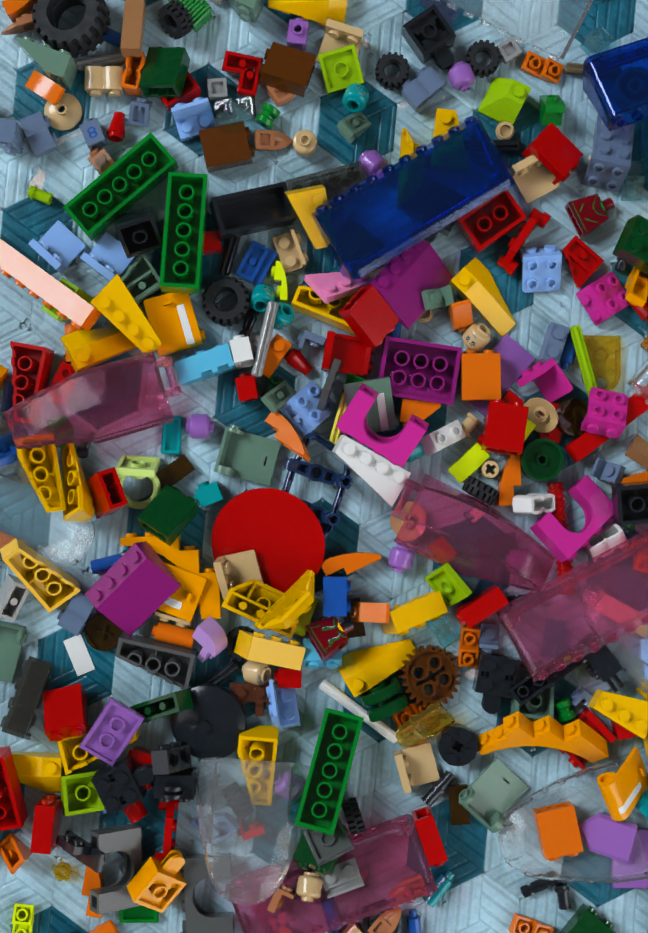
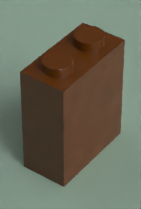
(287, 69)
(226, 146)

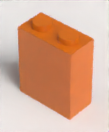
(480, 376)
(558, 830)

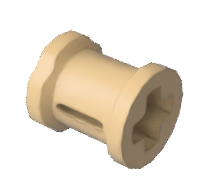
(469, 424)
(495, 470)

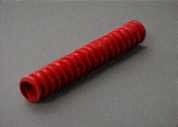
(559, 513)

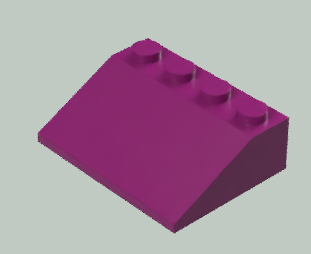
(409, 275)
(420, 369)
(133, 588)

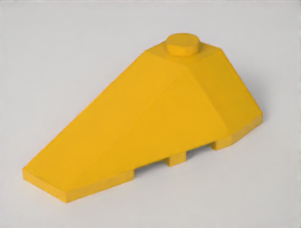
(312, 9)
(478, 285)
(94, 347)
(44, 474)
(75, 487)
(370, 666)
(258, 743)
(39, 770)

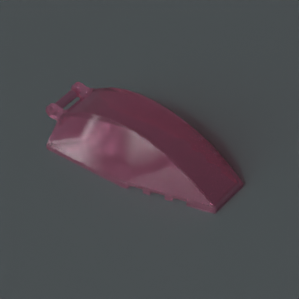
(96, 404)
(469, 536)

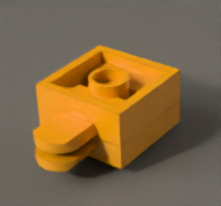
(158, 882)

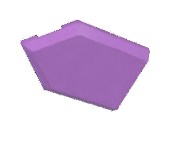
(608, 836)

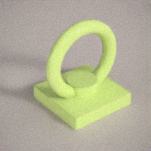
(138, 468)

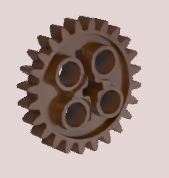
(420, 660)

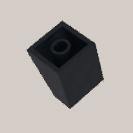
(139, 232)

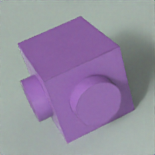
(298, 34)

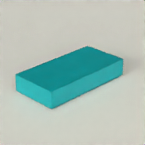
(172, 436)

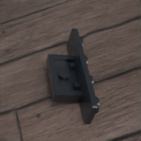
(82, 850)

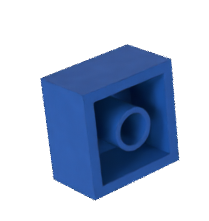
(335, 596)

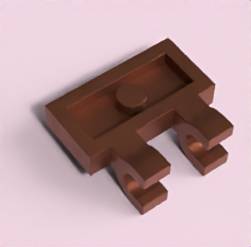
(251, 693)

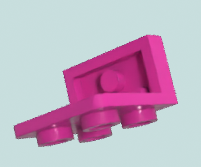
(603, 298)
(548, 379)
(605, 413)

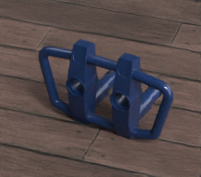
(325, 475)

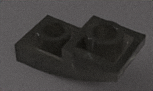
(224, 105)

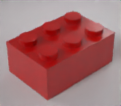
(491, 221)

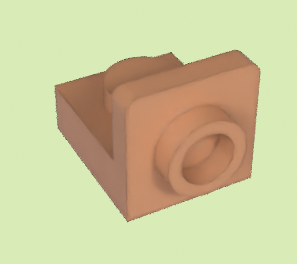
(100, 159)
(277, 900)

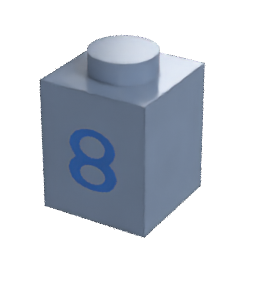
(93, 133)

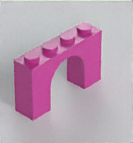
(395, 448)
(597, 511)

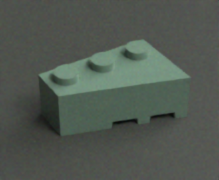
(142, 279)

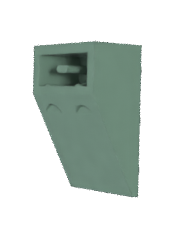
(54, 64)

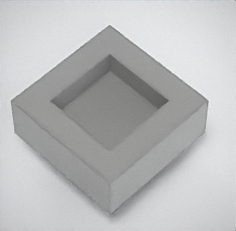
(509, 50)
(217, 88)

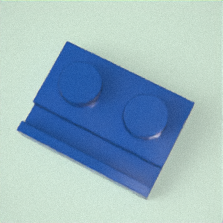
(256, 263)

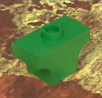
(551, 110)

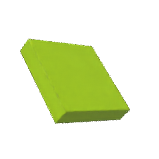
(340, 68)
(449, 583)

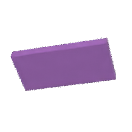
(513, 362)

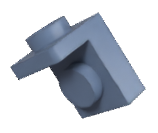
(139, 111)
(314, 340)
(607, 471)
(489, 637)
(580, 694)

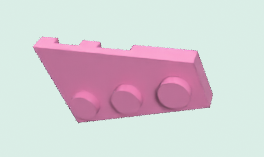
(334, 285)

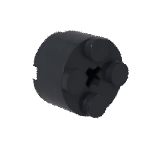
(467, 748)

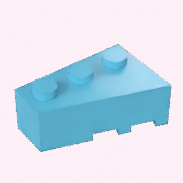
(205, 364)

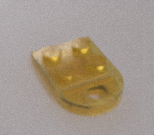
(605, 358)
(424, 725)

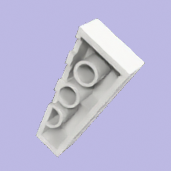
(374, 470)

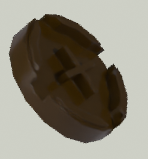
(570, 416)
(102, 633)

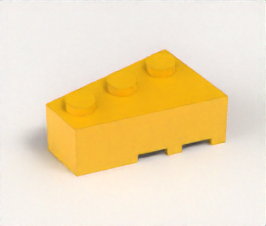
(270, 650)

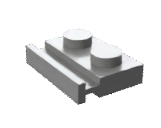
(344, 878)

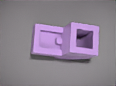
(211, 638)

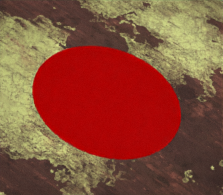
(278, 529)

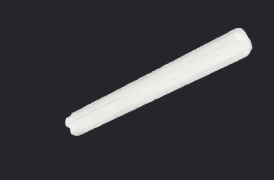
(357, 710)

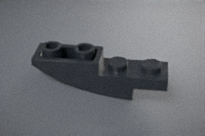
(528, 689)

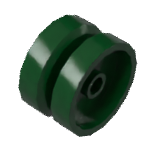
(552, 459)
(384, 700)

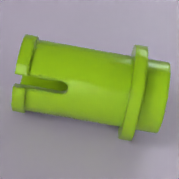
(40, 195)

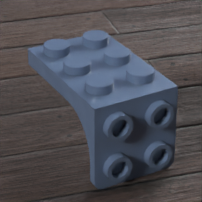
(609, 157)

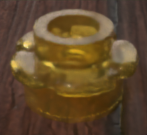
(67, 871)

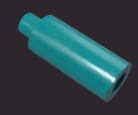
(443, 884)

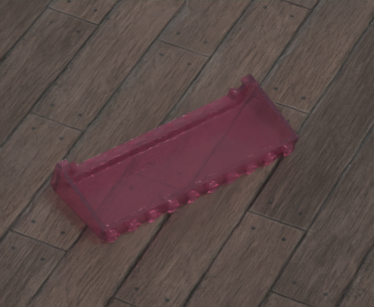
(580, 609)
(392, 874)

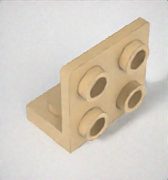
(340, 35)
(532, 179)
(236, 569)
(416, 766)

